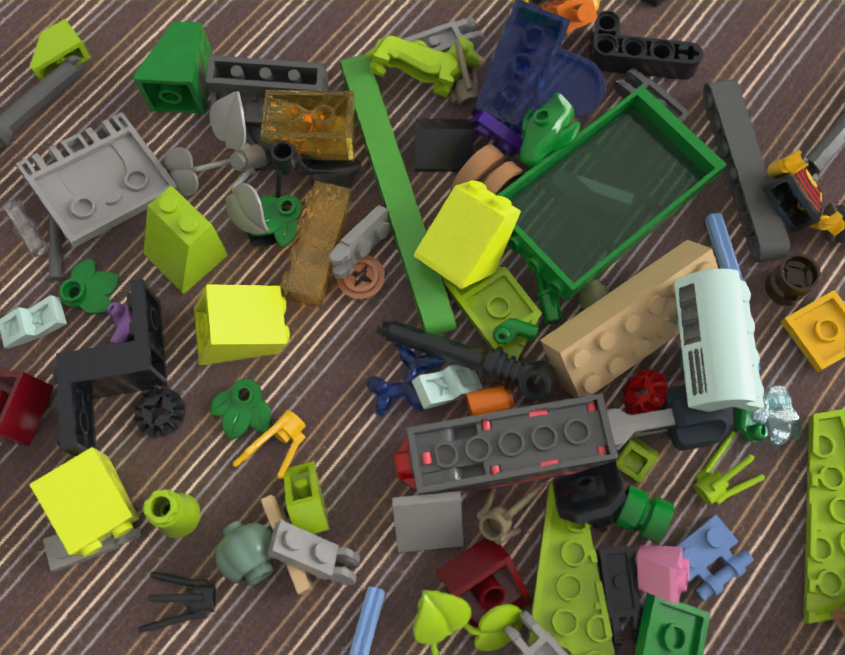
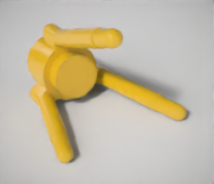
(285, 428)

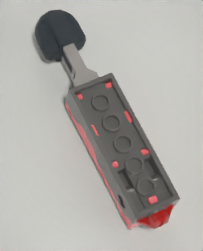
(543, 441)

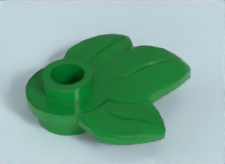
(281, 222)
(93, 288)
(241, 413)

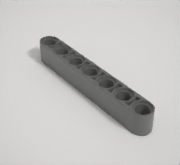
(745, 170)

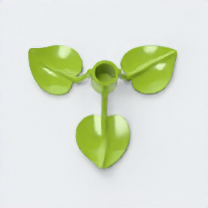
(445, 613)

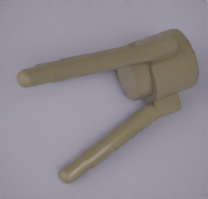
(466, 88)
(496, 522)

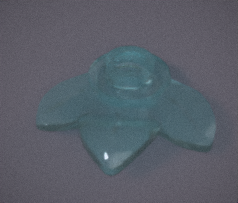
(778, 416)

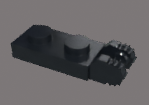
(620, 590)

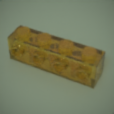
(319, 234)

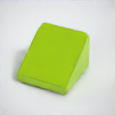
(636, 459)

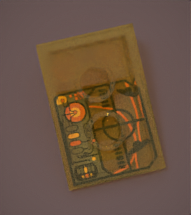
(311, 121)

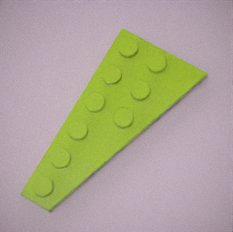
(568, 587)

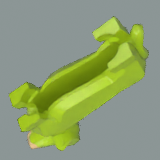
(423, 62)

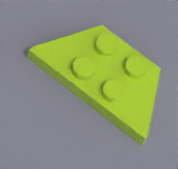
(492, 303)

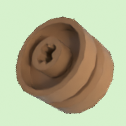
(489, 168)

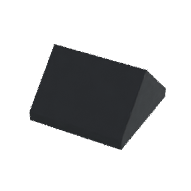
(442, 144)

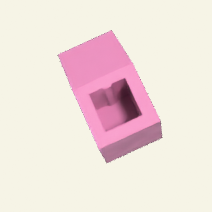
(662, 571)

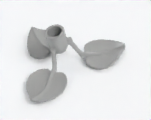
(228, 126)

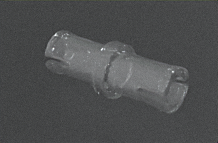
(25, 227)

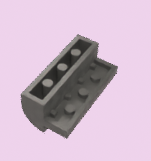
(256, 75)

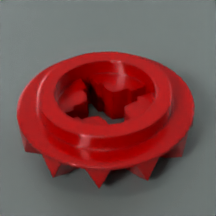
(648, 402)

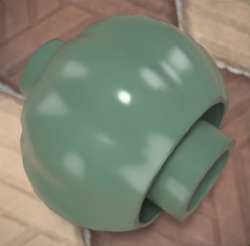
(243, 553)

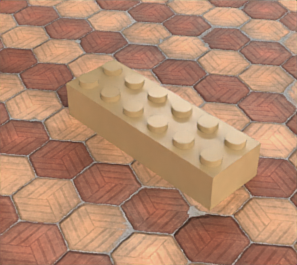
(623, 324)

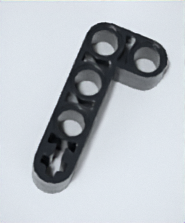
(646, 55)

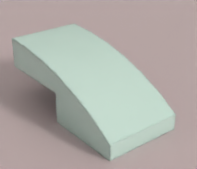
(33, 323)
(446, 386)

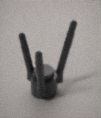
(199, 599)

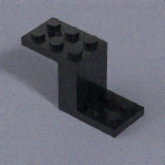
(109, 371)

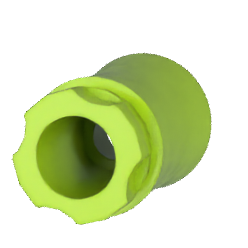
(180, 519)

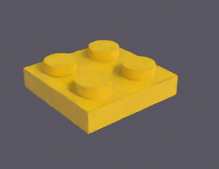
(819, 330)

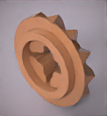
(374, 274)

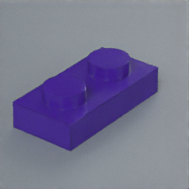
(489, 127)

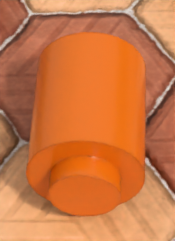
(489, 400)

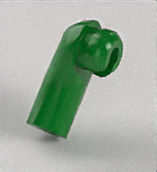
(512, 329)
(749, 429)

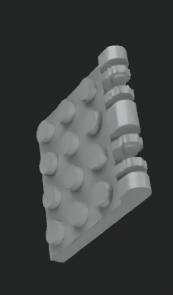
(98, 181)

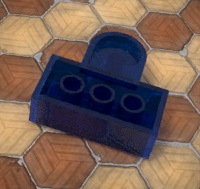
(533, 67)

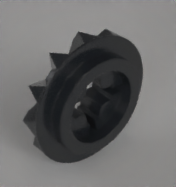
(165, 423)

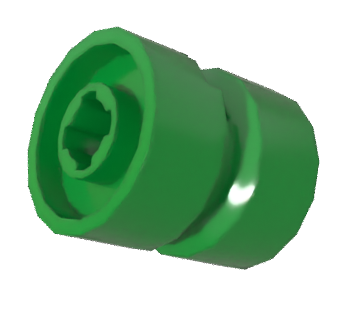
(645, 514)

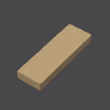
(275, 513)

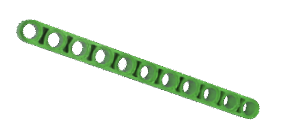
(397, 195)

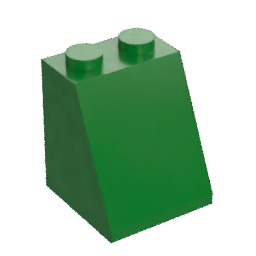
(176, 71)

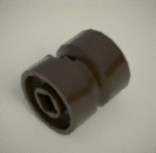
(792, 279)

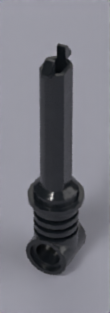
(491, 364)

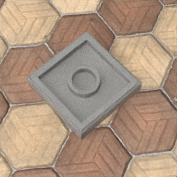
(428, 521)

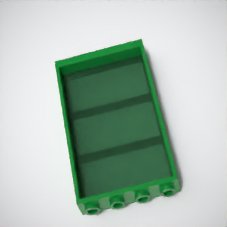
(607, 191)

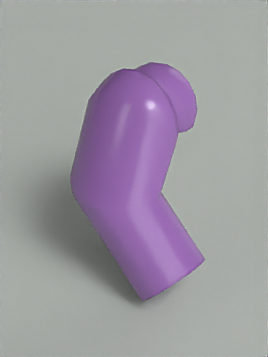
(122, 317)

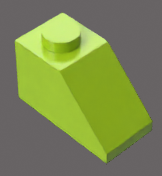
(55, 47)
(305, 498)

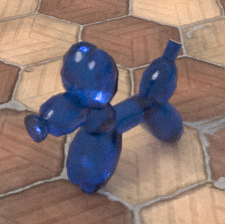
(405, 388)

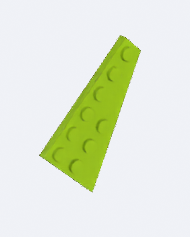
(825, 516)

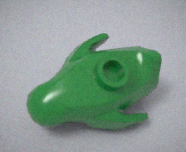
(547, 130)

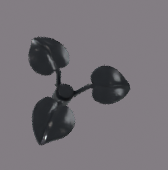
(285, 161)

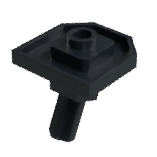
(590, 495)

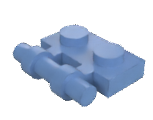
(705, 546)

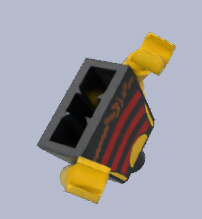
(799, 196)

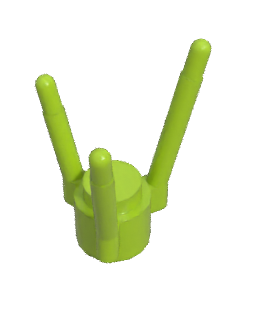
(712, 486)

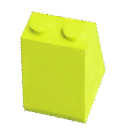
(468, 234)
(239, 322)
(85, 502)

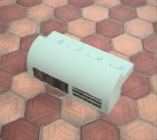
(718, 341)

